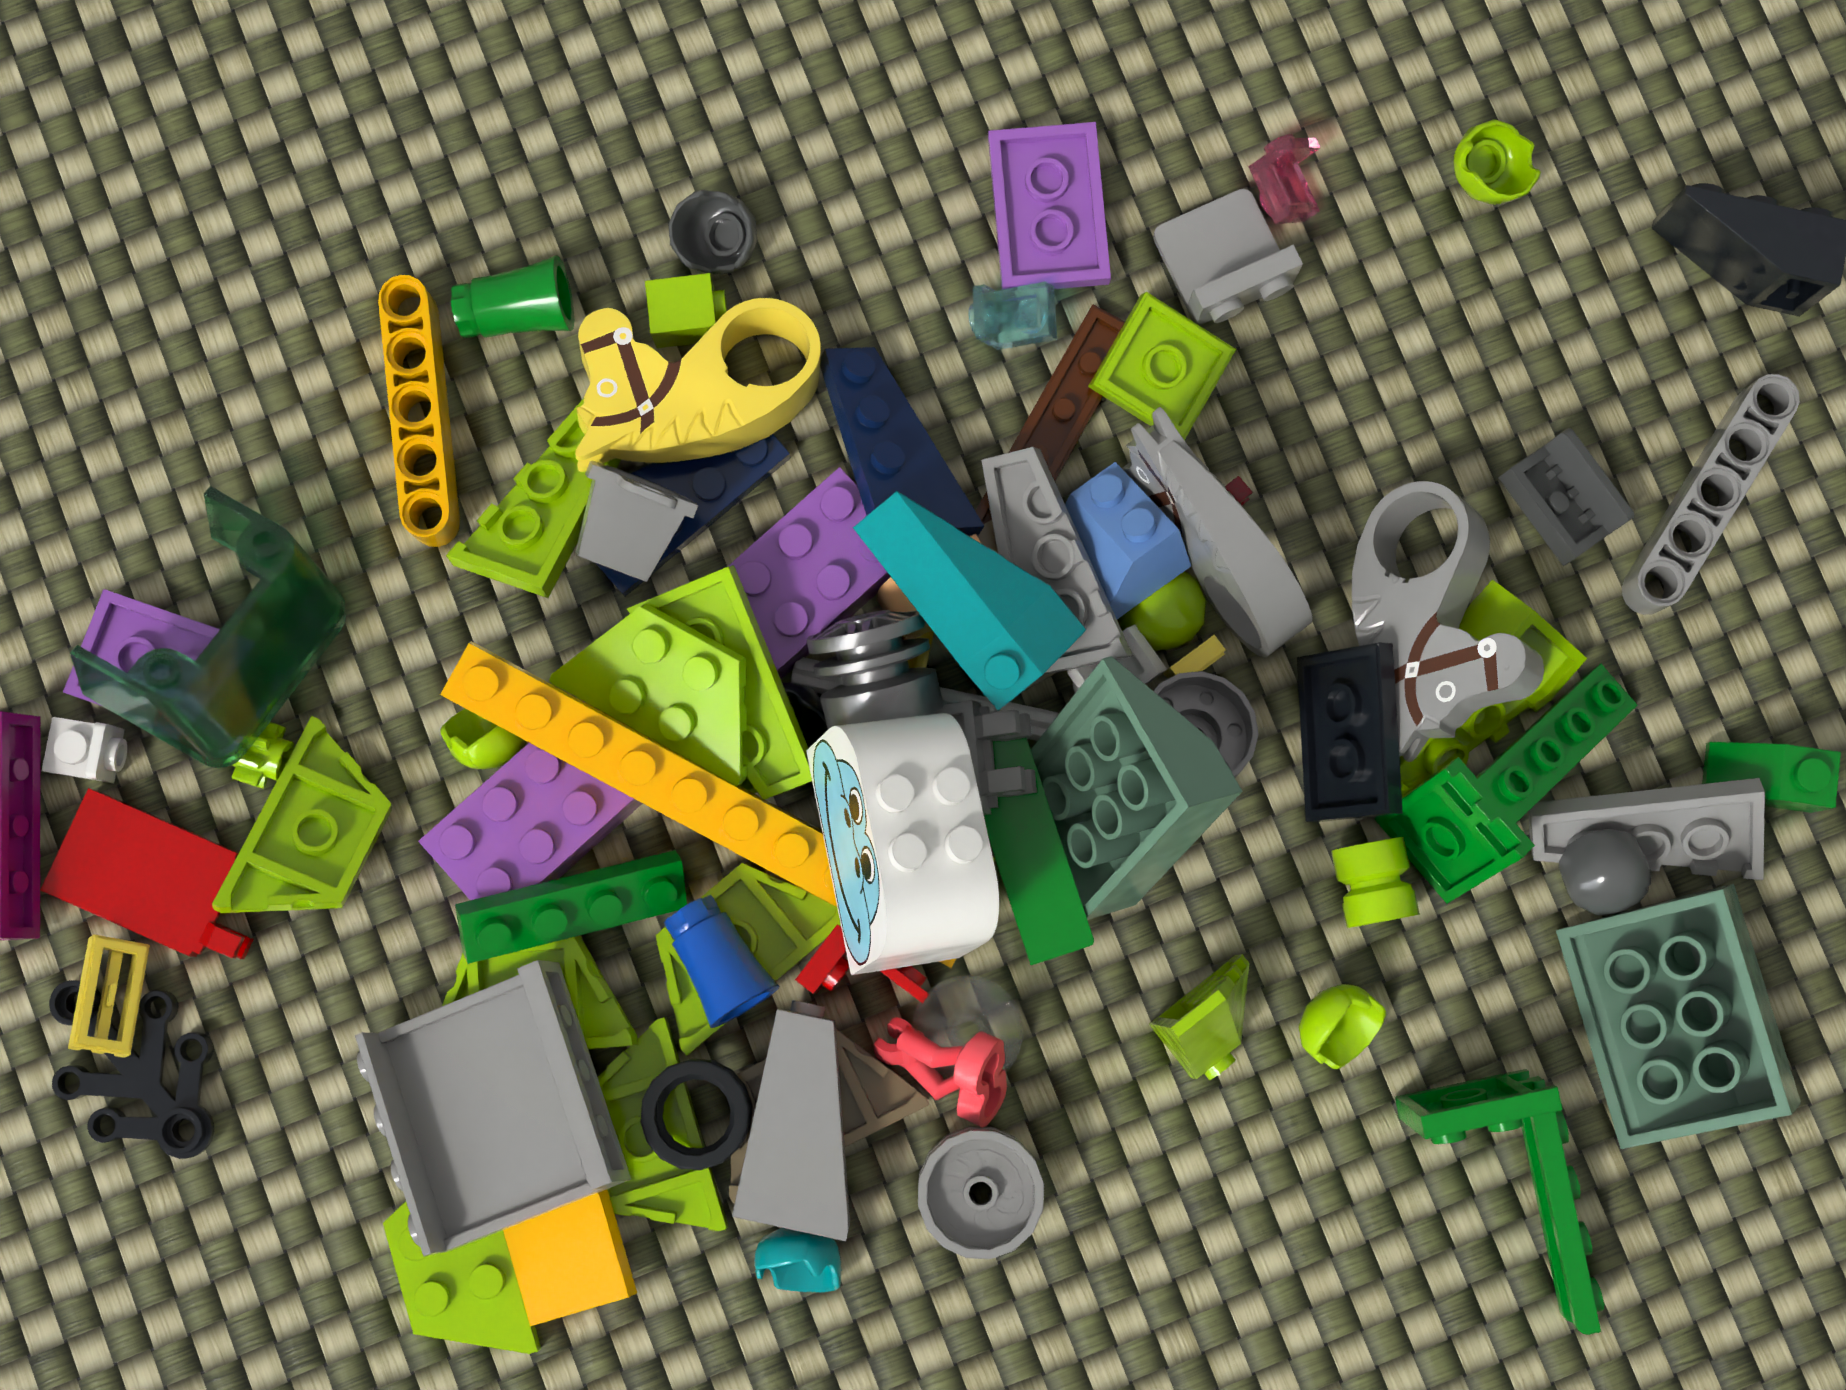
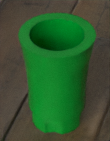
(515, 301)

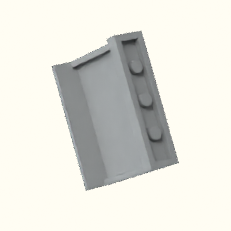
(491, 1110)

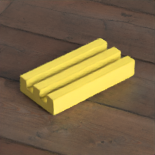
(86, 994)

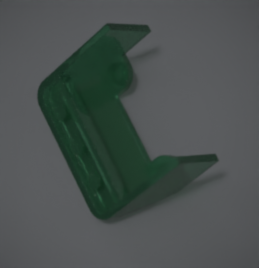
(250, 666)

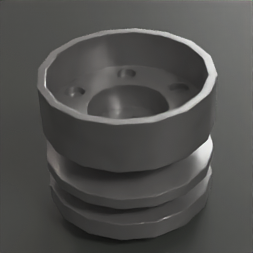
(875, 669)
(1217, 711)

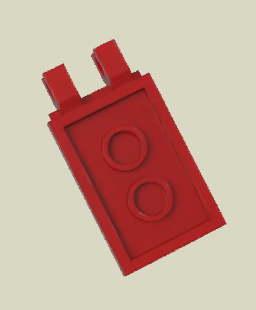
(145, 876)

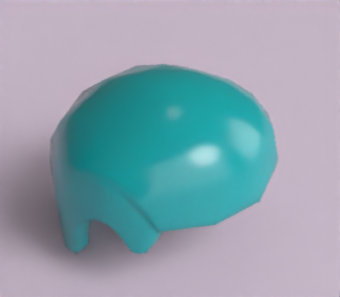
(799, 1261)

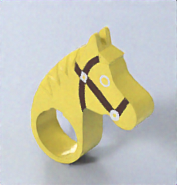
(687, 408)

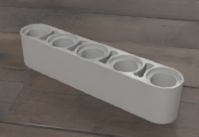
(1730, 479)

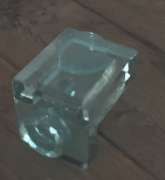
(1014, 315)

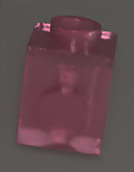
(1281, 181)

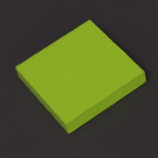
(1163, 364)

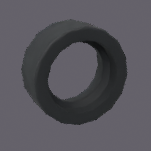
(653, 1108)

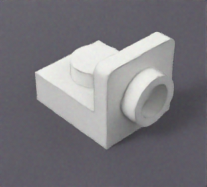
(85, 750)

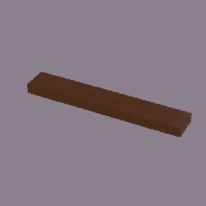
(1067, 400)

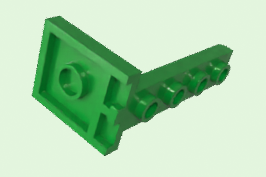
(1465, 825)
(1503, 1105)

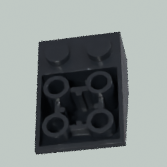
(1756, 247)

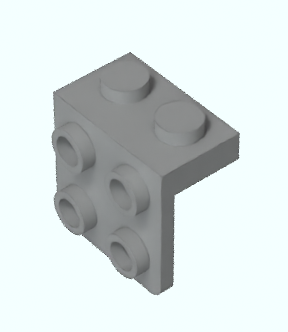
(1225, 257)

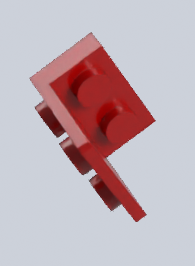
(830, 966)

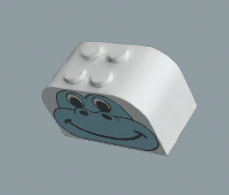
(904, 841)

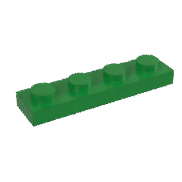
(571, 906)

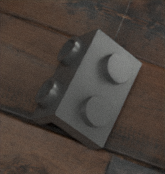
(1566, 496)

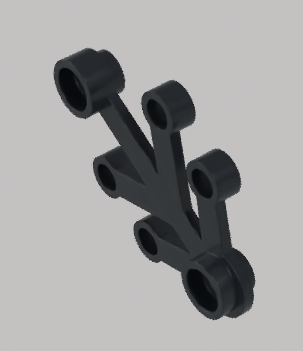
(142, 1078)

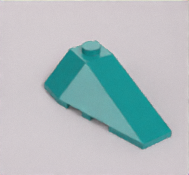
(981, 606)

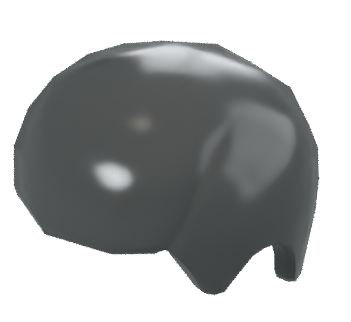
(712, 232)
(1605, 871)

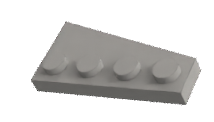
(1041, 539)

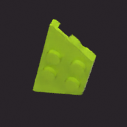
(667, 687)
(308, 834)
(774, 921)
(593, 1000)
(656, 1186)
(462, 1292)

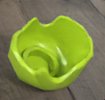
(1495, 163)
(1169, 614)
(479, 742)
(1340, 1024)

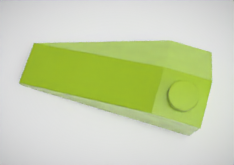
(1492, 613)
(1207, 1021)

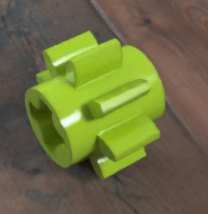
(264, 758)

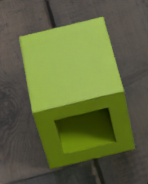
(683, 308)

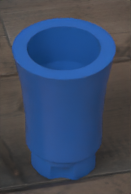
(718, 961)

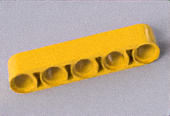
(406, 389)

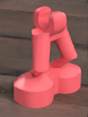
(976, 1070)

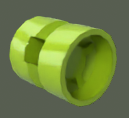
(1375, 882)

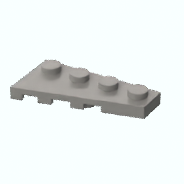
(1682, 826)

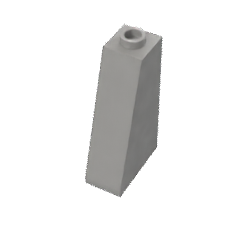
(796, 1140)

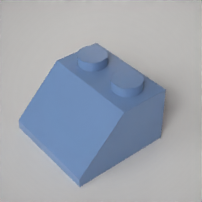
(1126, 538)

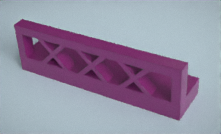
(20, 826)

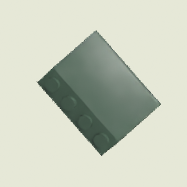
(1127, 786)
(1679, 1018)

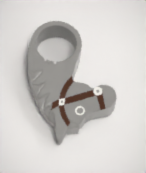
(1227, 549)
(1437, 666)

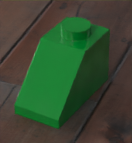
(1790, 774)

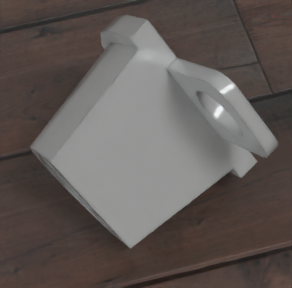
(629, 520)

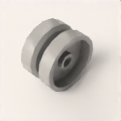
(955, 1217)

